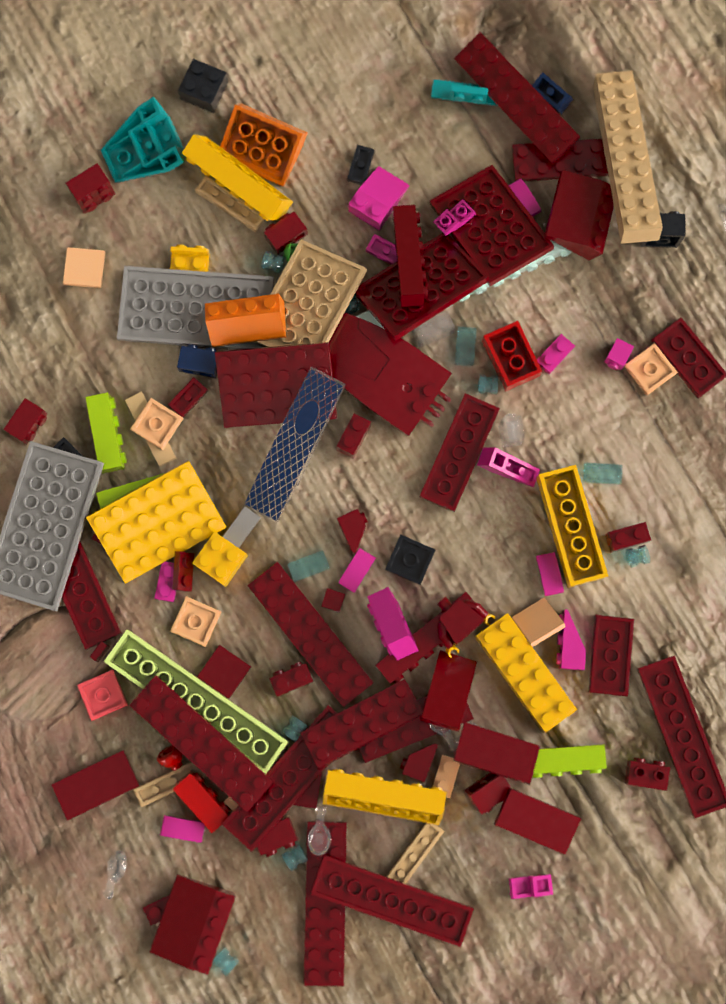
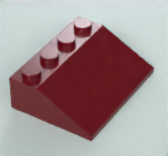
(580, 214)
(192, 924)

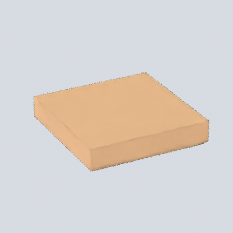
(84, 267)
(650, 369)
(156, 424)
(195, 621)
(538, 622)

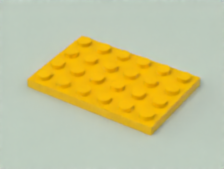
(156, 521)

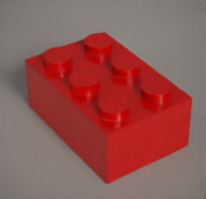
(511, 356)

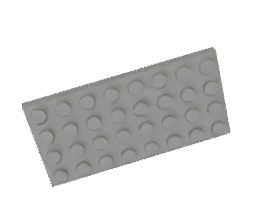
(170, 304)
(45, 524)

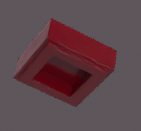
(333, 600)
(99, 651)

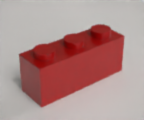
(202, 800)

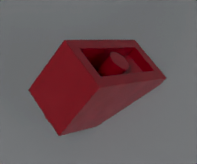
(353, 528)
(419, 762)

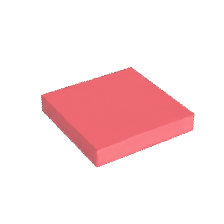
(102, 695)

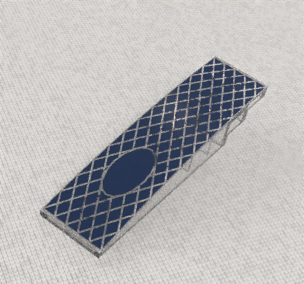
(294, 444)

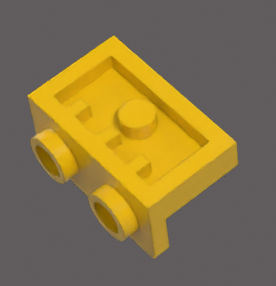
(189, 258)

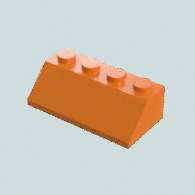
(245, 320)

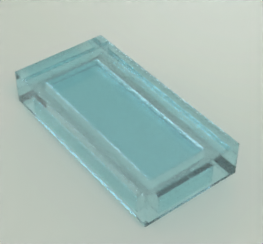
(465, 346)
(602, 473)
(308, 566)

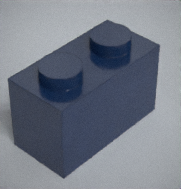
(552, 93)
(197, 361)

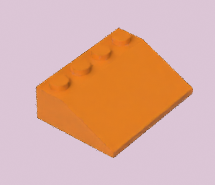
(263, 143)

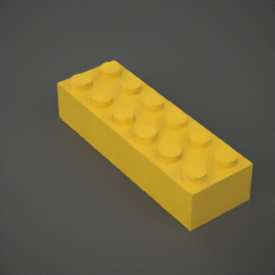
(236, 177)
(572, 526)
(525, 673)
(384, 797)

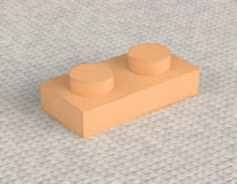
(446, 774)

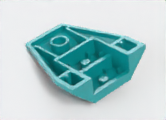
(144, 144)

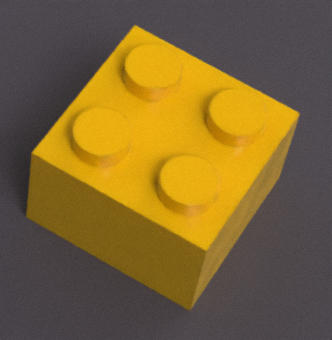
(220, 559)

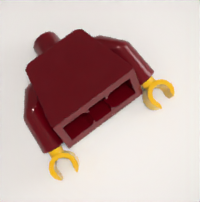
(459, 621)

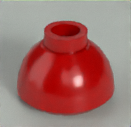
(170, 758)

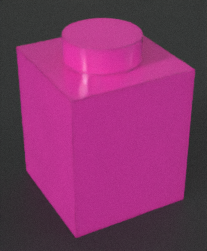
(618, 354)

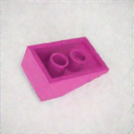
(377, 197)

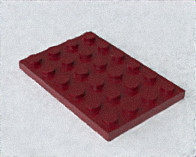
(502, 232)
(449, 277)
(263, 382)

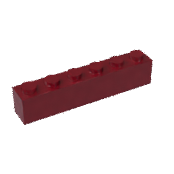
(408, 256)
(425, 639)

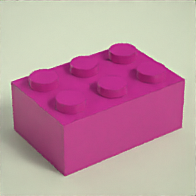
(391, 624)

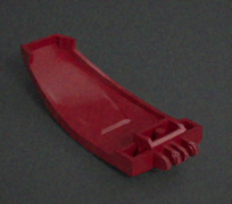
(386, 373)

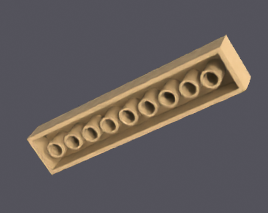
(627, 157)

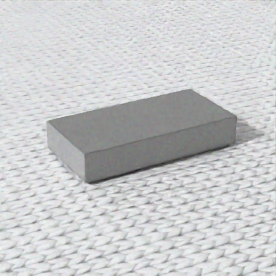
(241, 527)

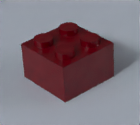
(90, 188)

